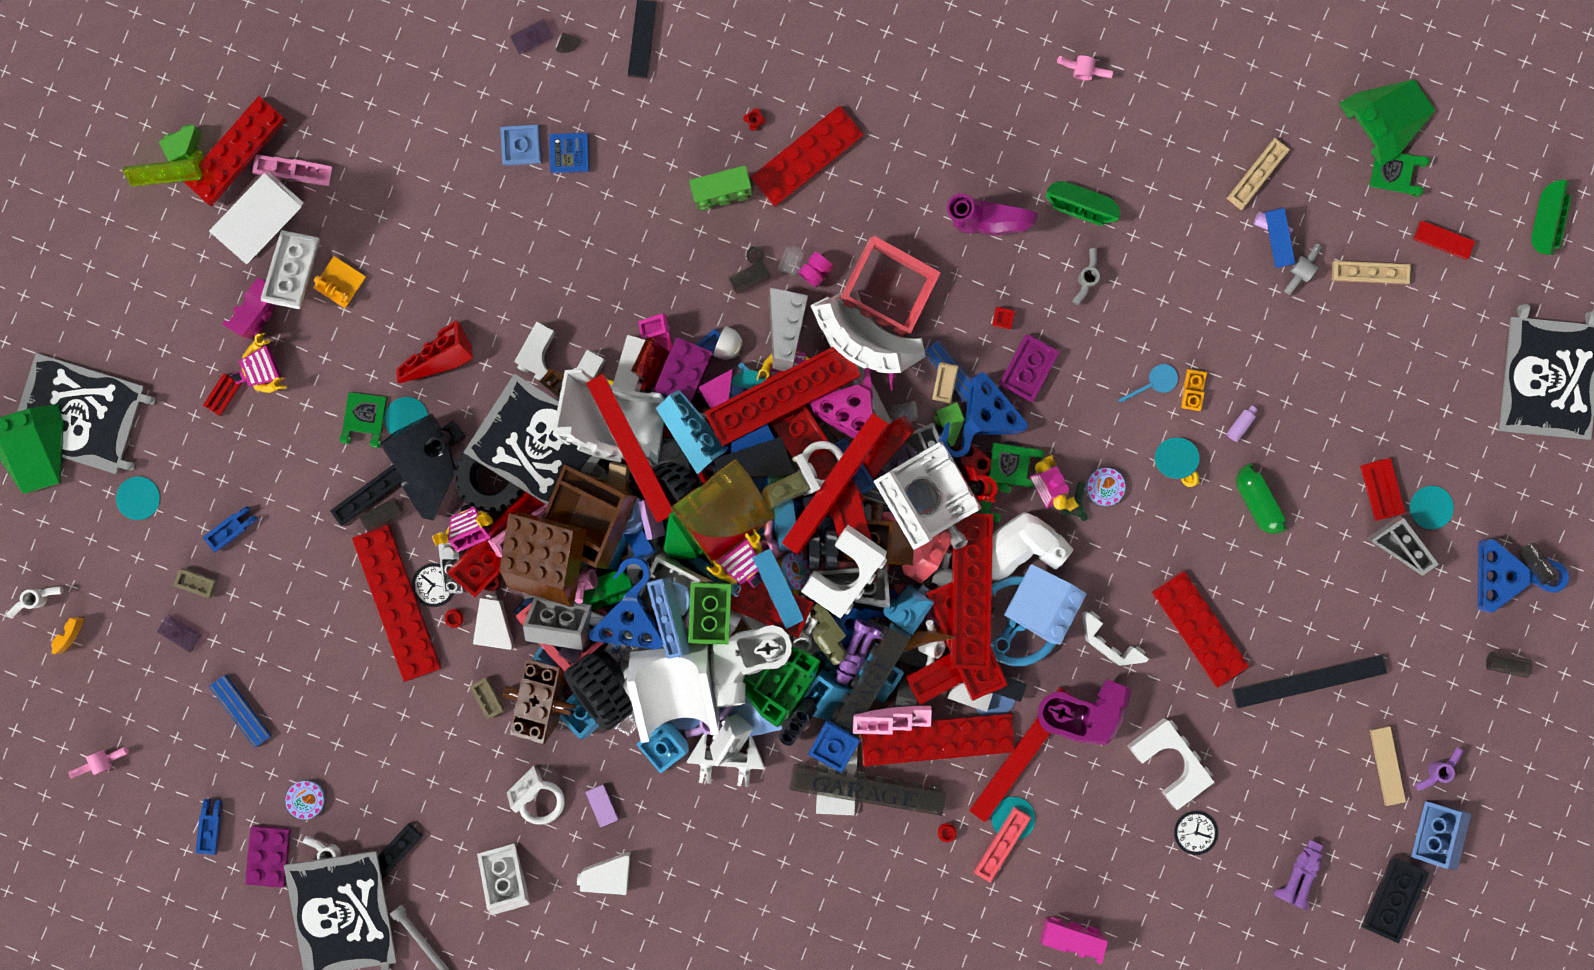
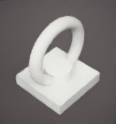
(801, 463)
(527, 789)

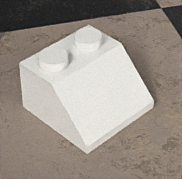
(730, 739)

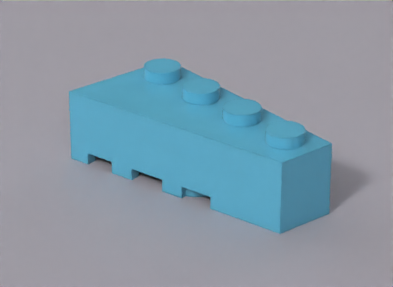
(690, 431)

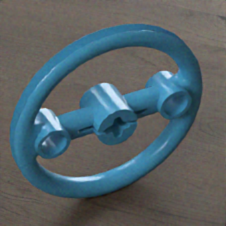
(1010, 631)

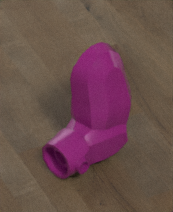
(988, 218)
(1086, 720)

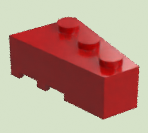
(889, 443)

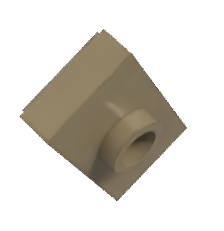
(195, 583)
(487, 698)

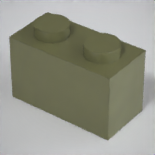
(785, 490)

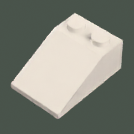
(503, 879)

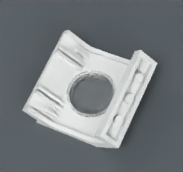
(927, 494)

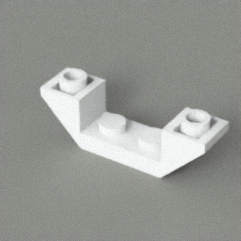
(1092, 625)

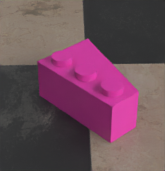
(252, 313)
(1074, 938)

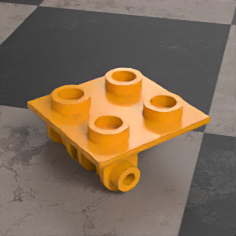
(339, 282)

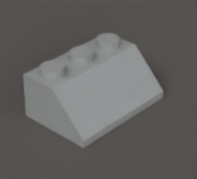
(557, 623)

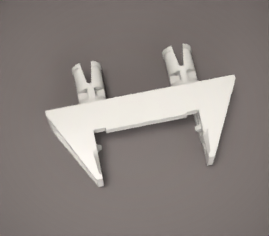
(742, 761)

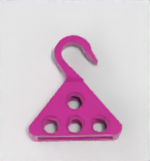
(841, 405)

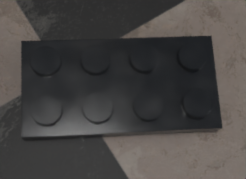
(1395, 899)

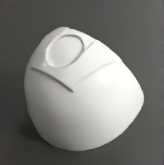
(728, 344)

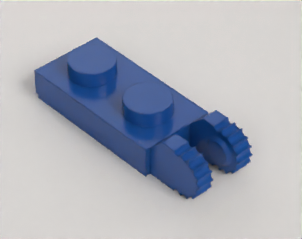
(228, 530)
(209, 828)

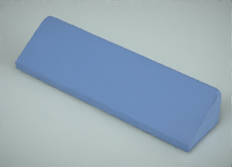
(668, 617)

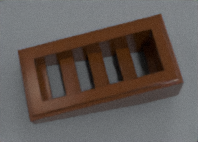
(548, 376)

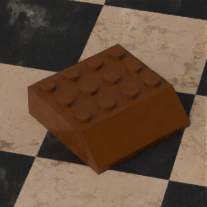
(592, 505)
(542, 557)

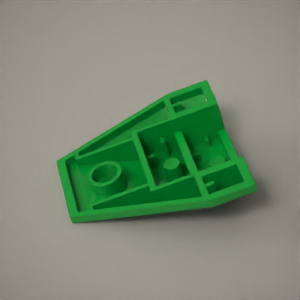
(1389, 116)
(33, 447)
(679, 542)
(780, 690)

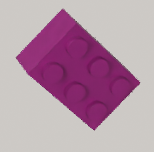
(684, 369)

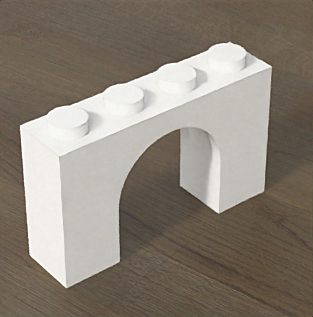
(533, 353)
(837, 597)
(1194, 777)

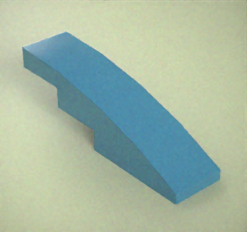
(783, 519)
(778, 588)

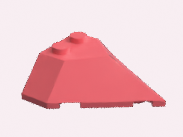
(926, 557)

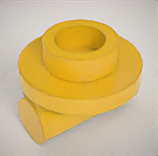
(1191, 480)

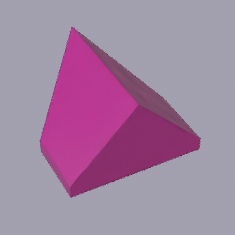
(658, 329)
(717, 390)

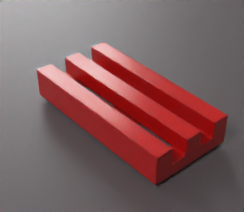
(215, 391)

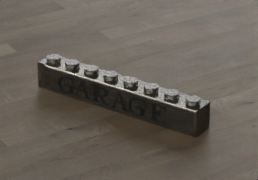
(873, 676)
(867, 789)

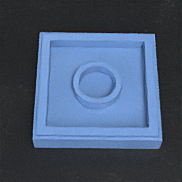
(520, 145)

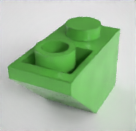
(180, 144)
(954, 416)

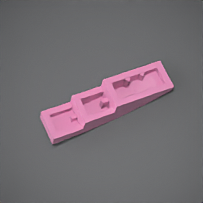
(293, 170)
(889, 719)

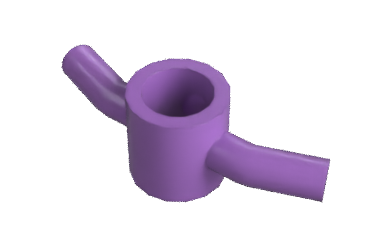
(1434, 771)

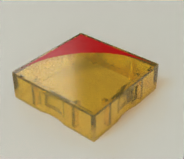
(723, 511)

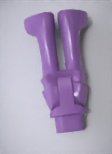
(854, 660)
(1307, 863)

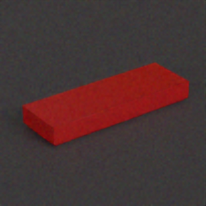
(1443, 240)

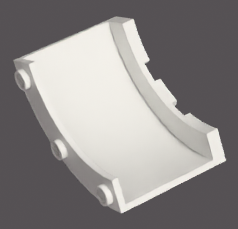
(864, 340)
(583, 425)

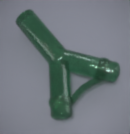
(1078, 498)

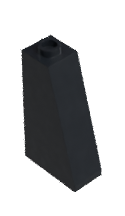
(760, 461)

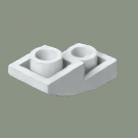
(959, 694)

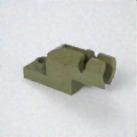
(828, 635)

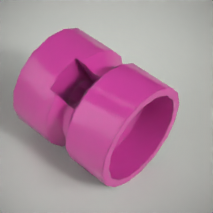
(815, 269)

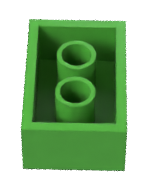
(721, 188)
(709, 612)

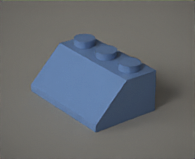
(1441, 835)

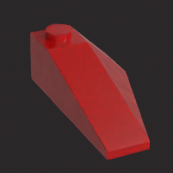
(444, 353)

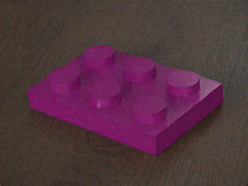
(1028, 368)
(267, 856)

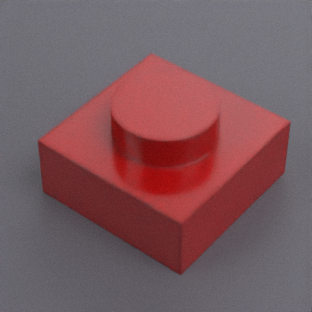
(1003, 318)

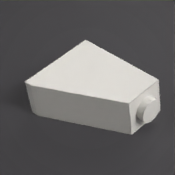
(492, 624)
(607, 876)

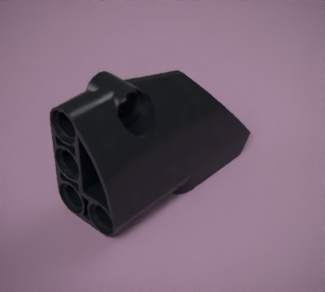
(422, 463)

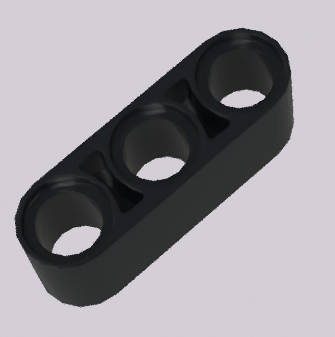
(797, 722)

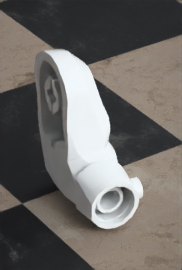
(1020, 540)
(746, 655)

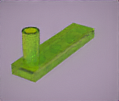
(165, 171)

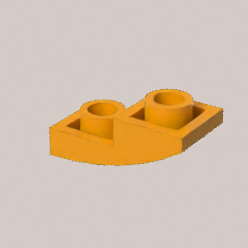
(1193, 389)
(63, 641)

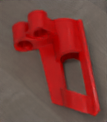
(972, 473)

